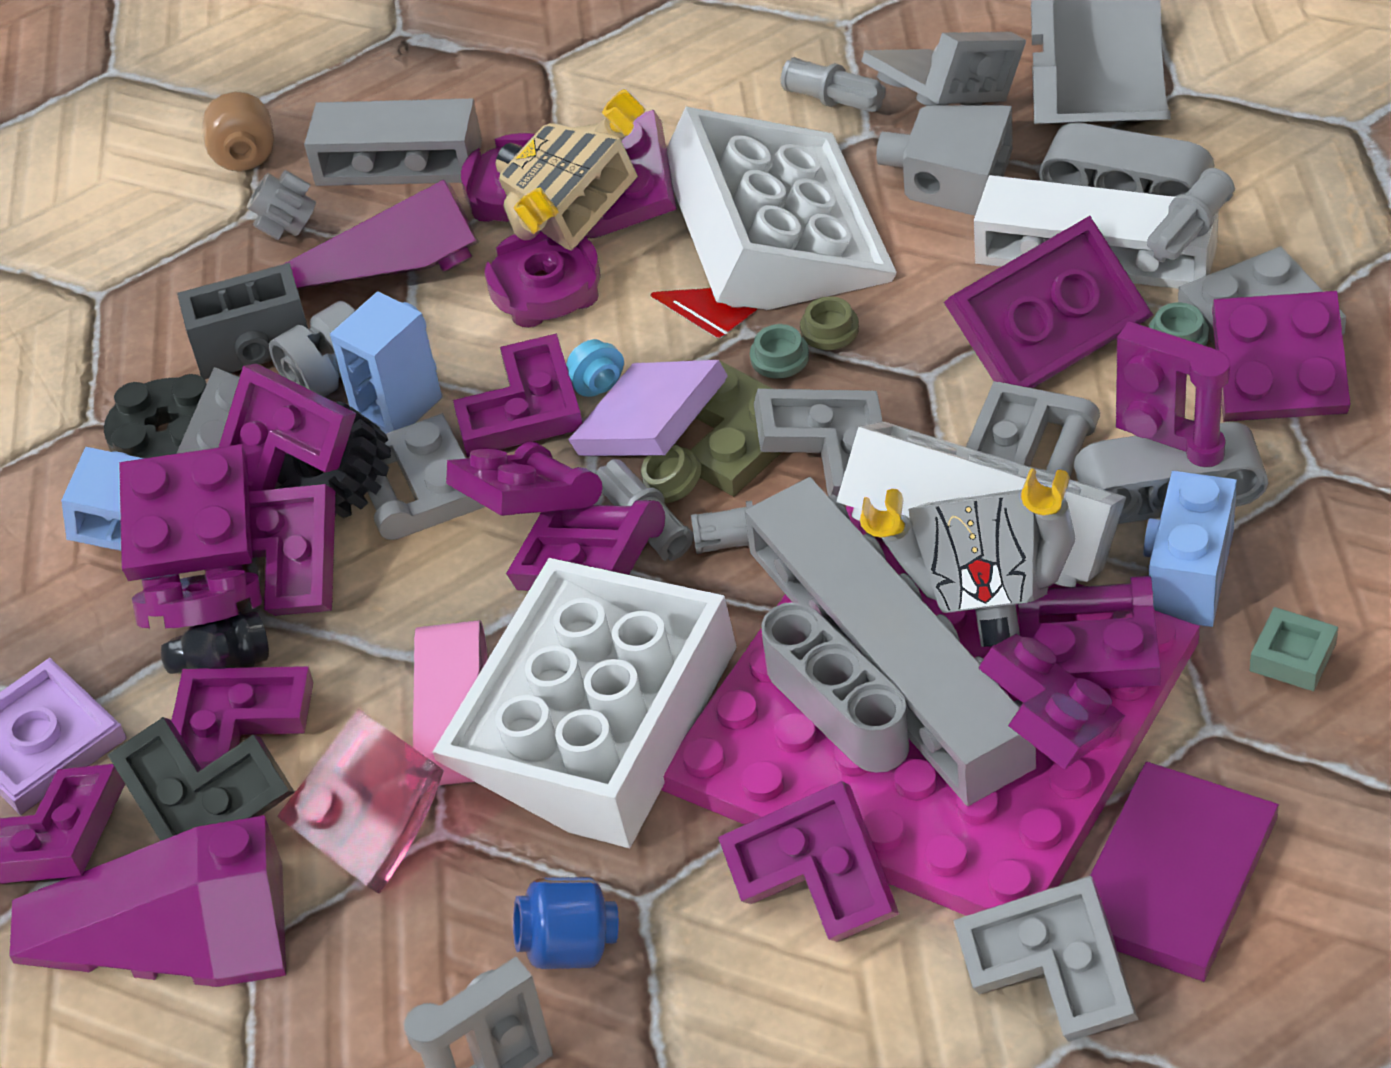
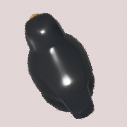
(218, 645)

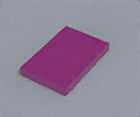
(1048, 307)
(1179, 867)

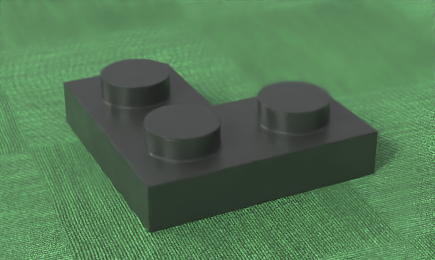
(182, 795)

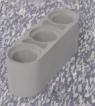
(1123, 160)
(1143, 470)
(835, 687)

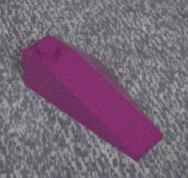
(401, 239)
(180, 907)

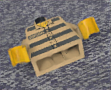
(569, 174)

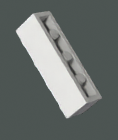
(1025, 213)

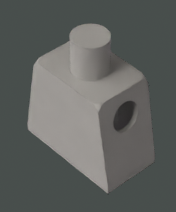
(951, 153)

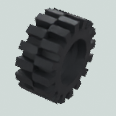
(357, 470)

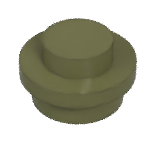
(829, 323)
(672, 473)

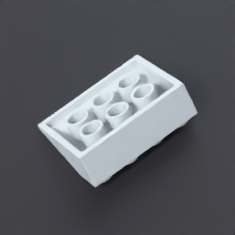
(772, 211)
(590, 697)

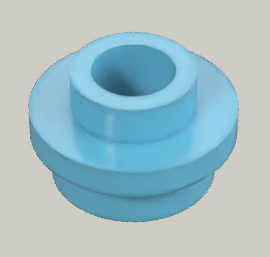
(594, 367)

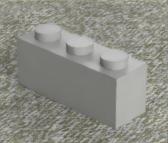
(391, 141)

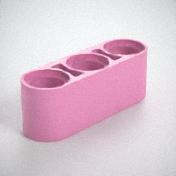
(444, 671)

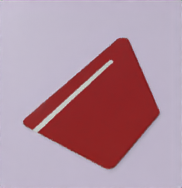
(702, 309)

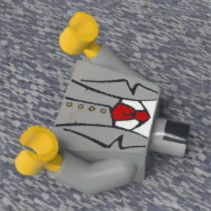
(981, 548)

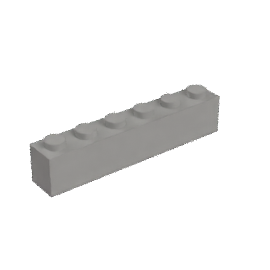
(951, 706)

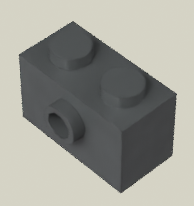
(239, 316)

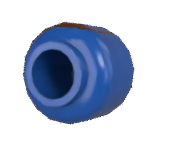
(564, 923)

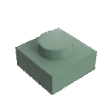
(1293, 649)

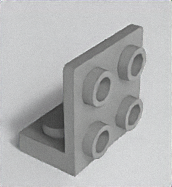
(960, 70)

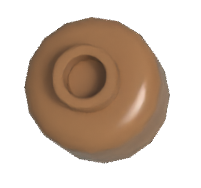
(240, 126)

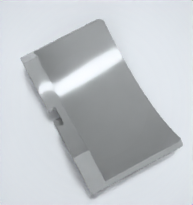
(1097, 61)

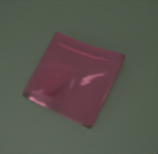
(365, 800)

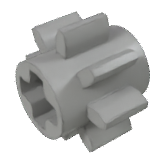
(281, 204)

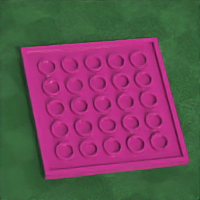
(762, 753)

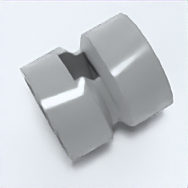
(308, 354)

